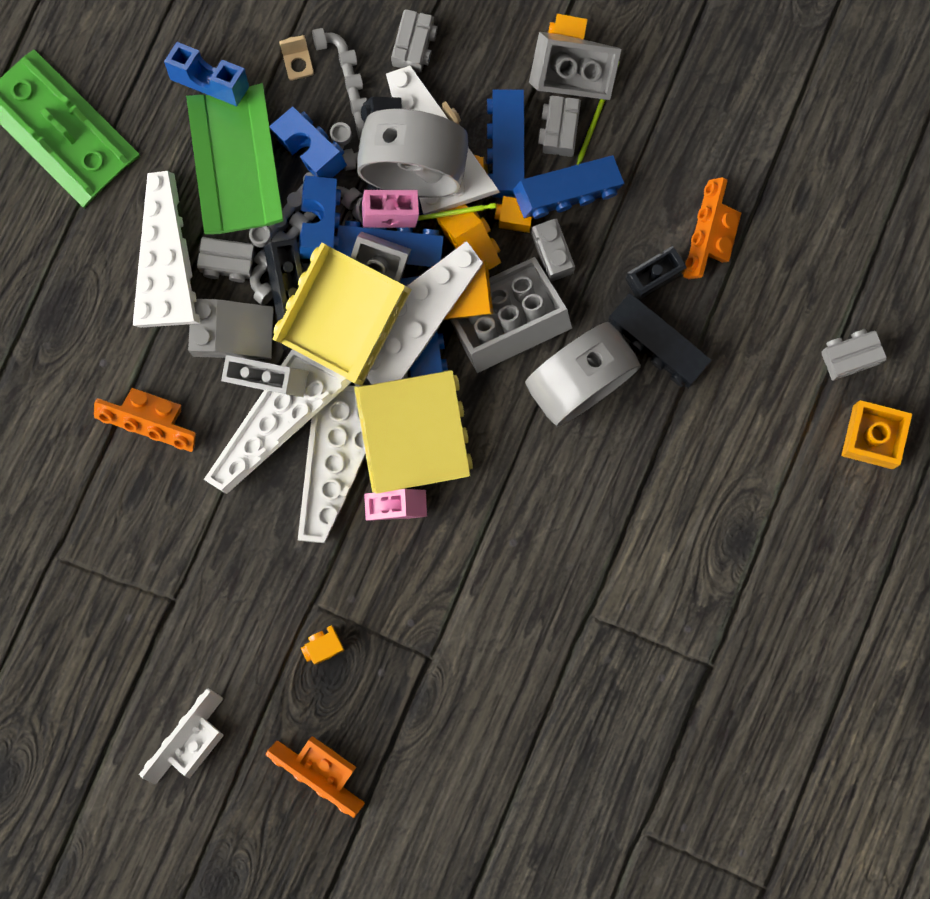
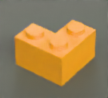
(474, 230)

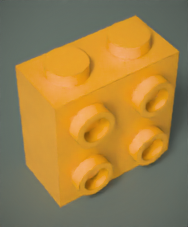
(476, 298)

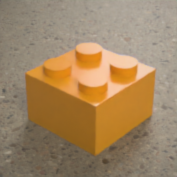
(876, 434)

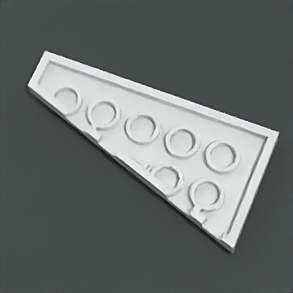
(476, 182)
(164, 264)
(423, 312)
(274, 421)
(331, 465)

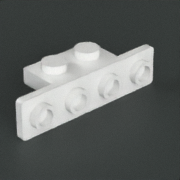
(188, 742)

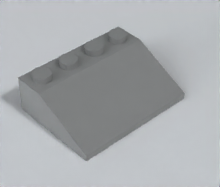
(524, 315)

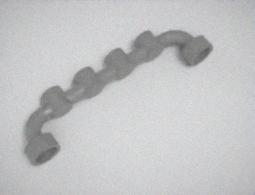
(352, 81)
(262, 236)
(263, 292)

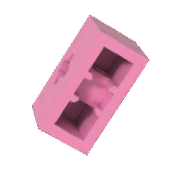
(390, 208)

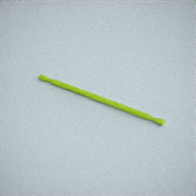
(590, 131)
(456, 211)

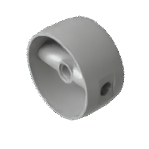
(412, 152)
(582, 373)

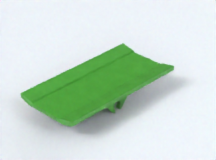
(61, 129)
(234, 162)

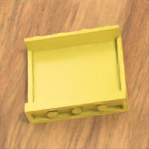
(341, 313)
(413, 431)

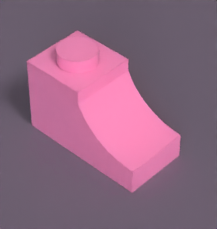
(396, 505)

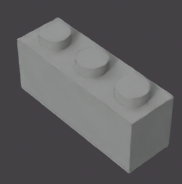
(265, 376)

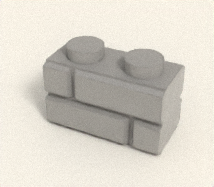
(413, 40)
(561, 126)
(553, 250)
(226, 259)
(853, 354)

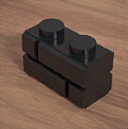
(655, 273)

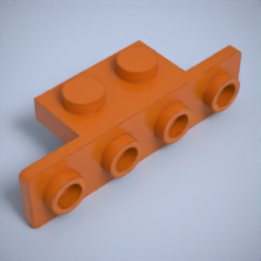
(714, 230)
(148, 417)
(320, 770)

